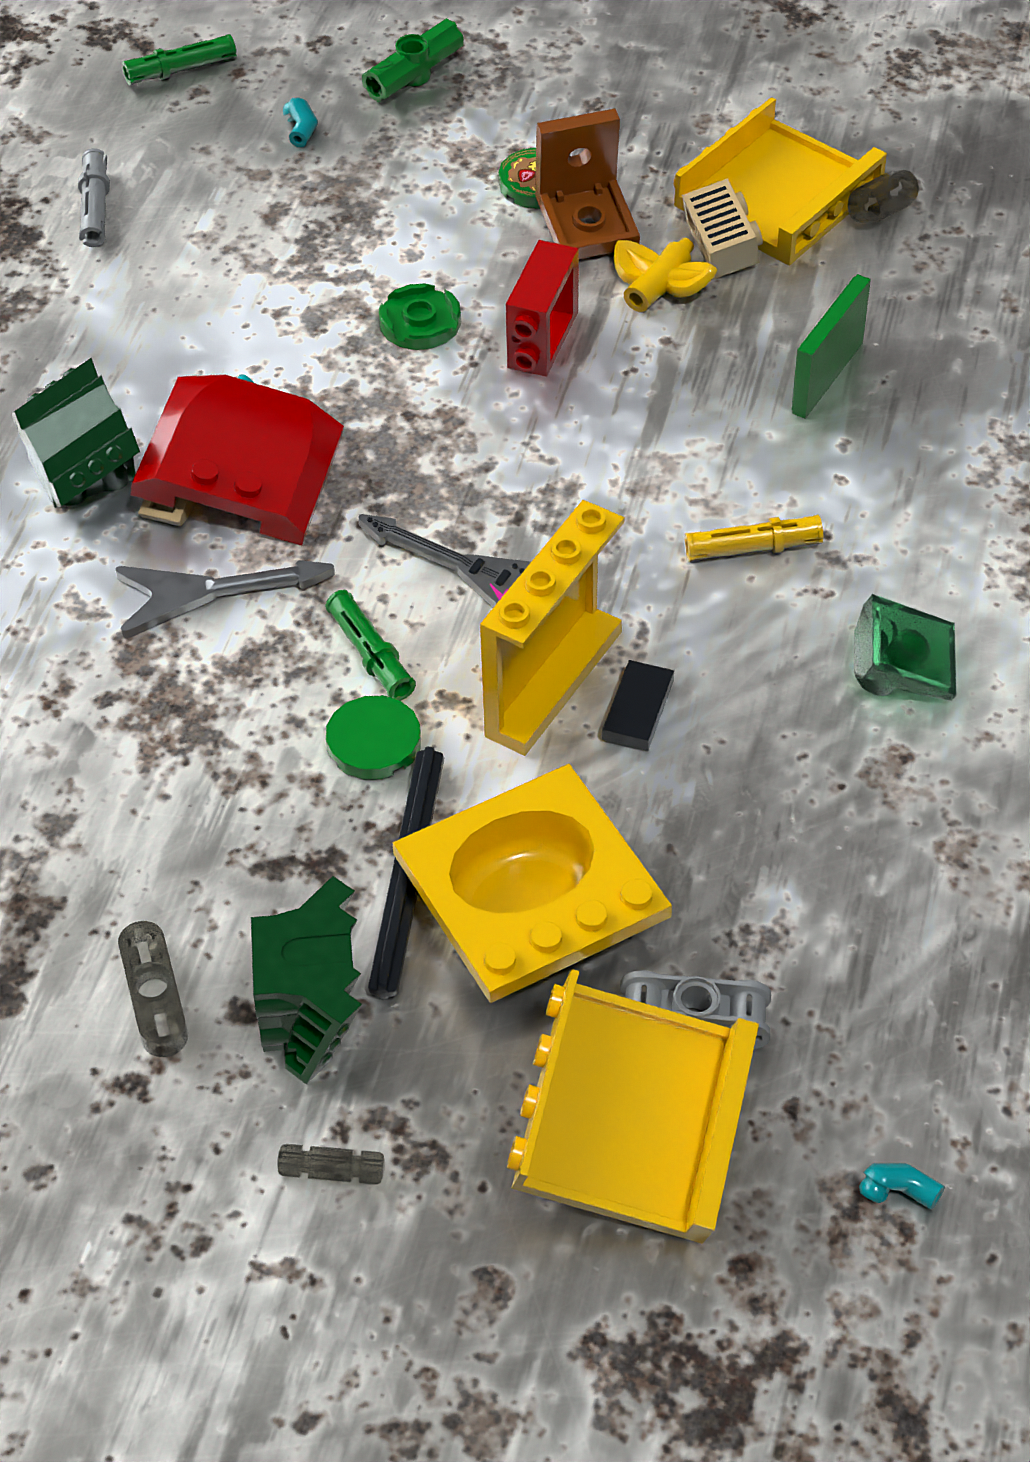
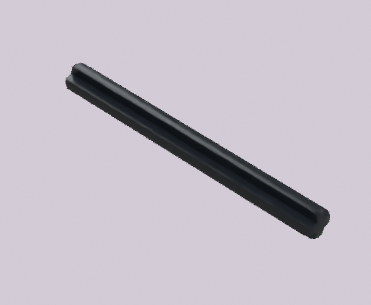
(401, 893)

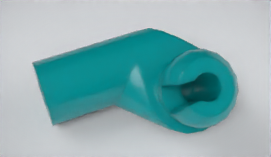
(303, 117)
(903, 1178)

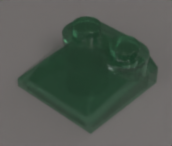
(904, 650)

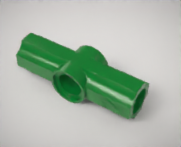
(412, 60)

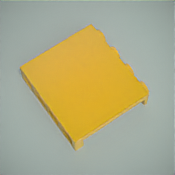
(788, 179)
(547, 631)
(633, 1111)

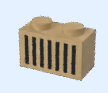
(721, 227)

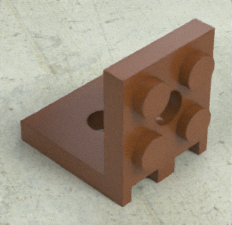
(582, 184)

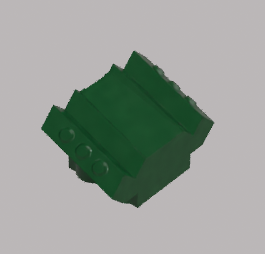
(77, 437)
(305, 979)

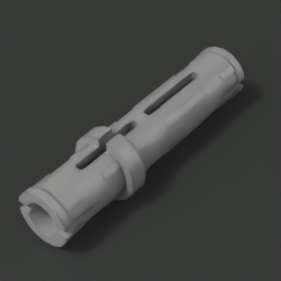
(93, 186)

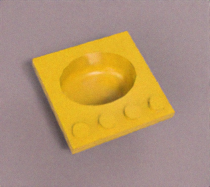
(531, 882)

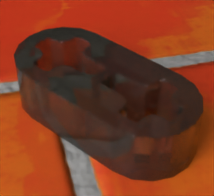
(886, 204)

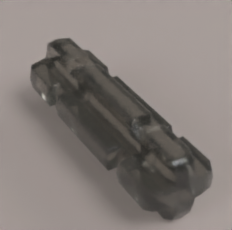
(331, 1164)

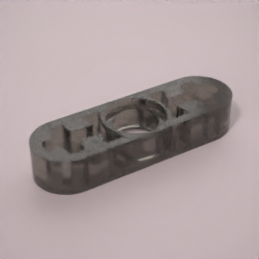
(166, 1002)

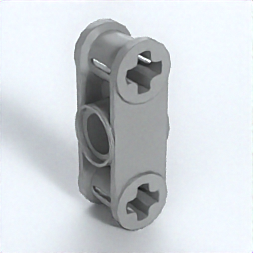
(718, 999)

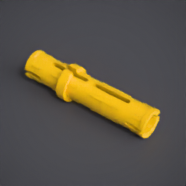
(771, 535)

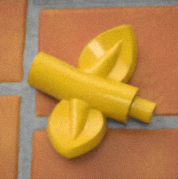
(656, 274)

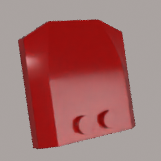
(241, 453)

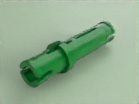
(171, 61)
(378, 656)

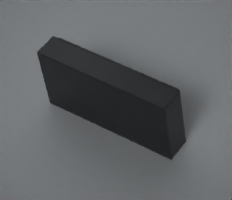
(638, 705)

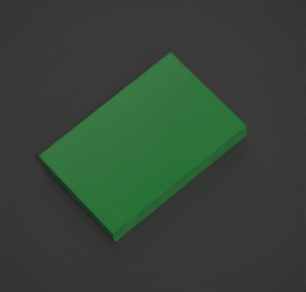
(830, 346)

